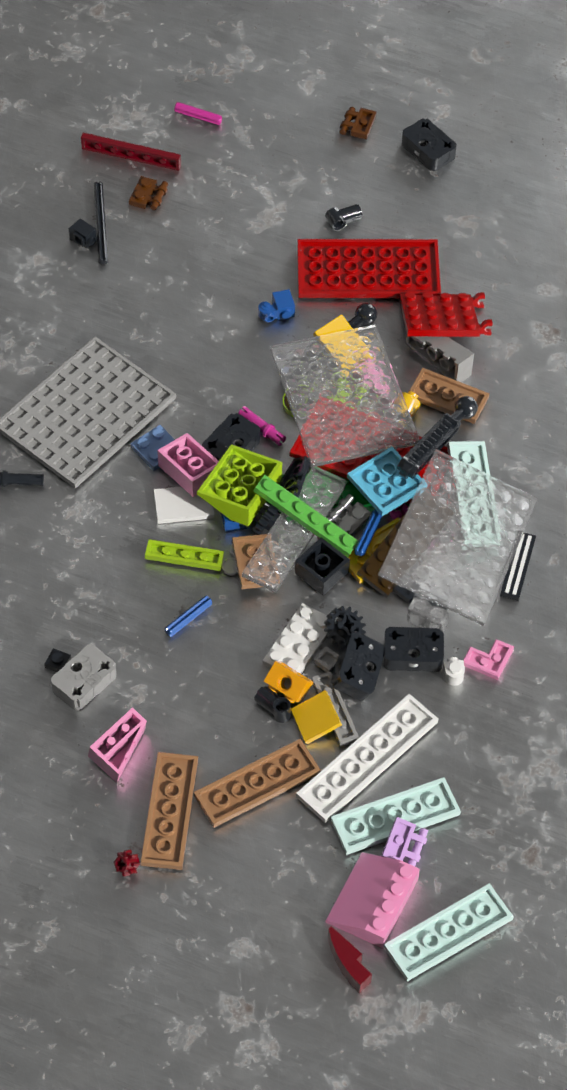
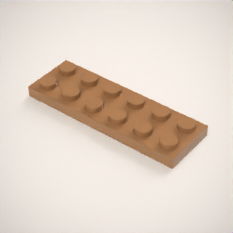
(257, 783)
(169, 811)

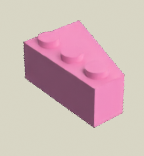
(117, 744)

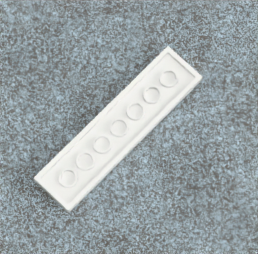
(366, 758)

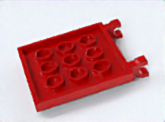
(443, 315)

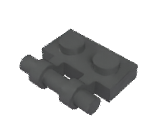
(353, 519)

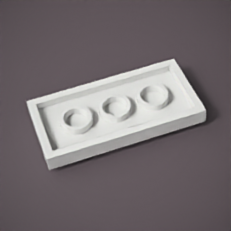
(299, 639)

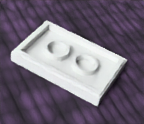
(178, 506)

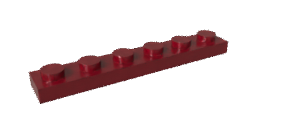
(131, 151)

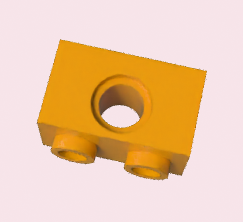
(299, 683)

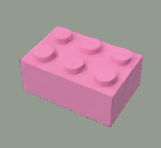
(186, 463)

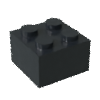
(322, 566)

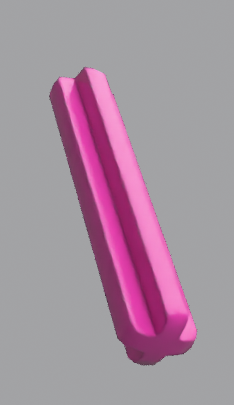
(198, 113)

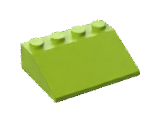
(233, 480)

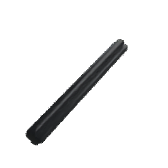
(100, 223)

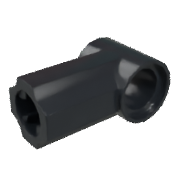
(339, 218)
(274, 703)

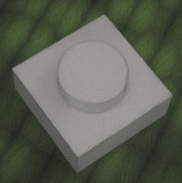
(326, 659)

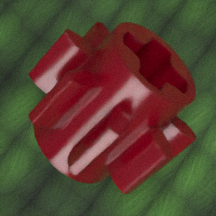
(126, 862)

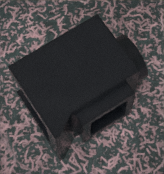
(82, 233)

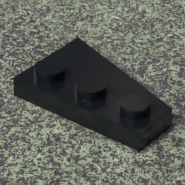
(295, 475)

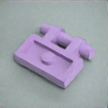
(399, 840)

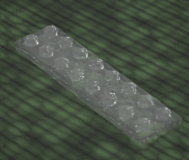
(287, 537)

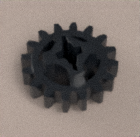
(265, 518)
(345, 624)

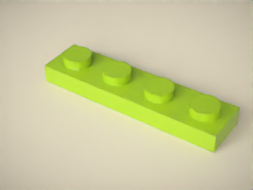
(184, 555)

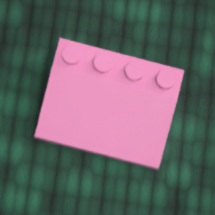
(373, 898)

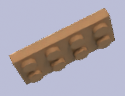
(443, 392)

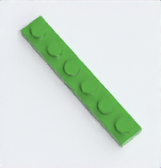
(305, 515)

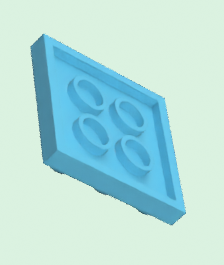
(381, 483)

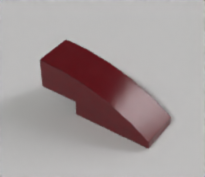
(349, 961)

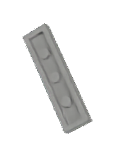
(347, 732)

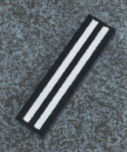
(517, 570)

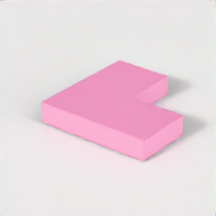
(492, 663)

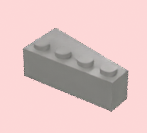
(444, 355)

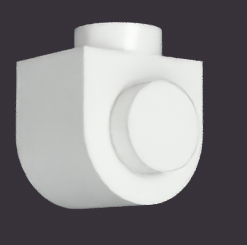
(453, 671)

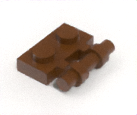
(363, 122)
(143, 193)

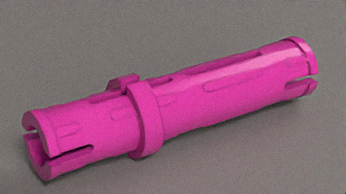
(267, 430)

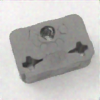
(83, 677)

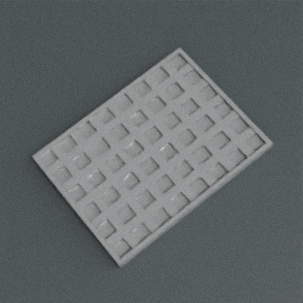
(85, 412)

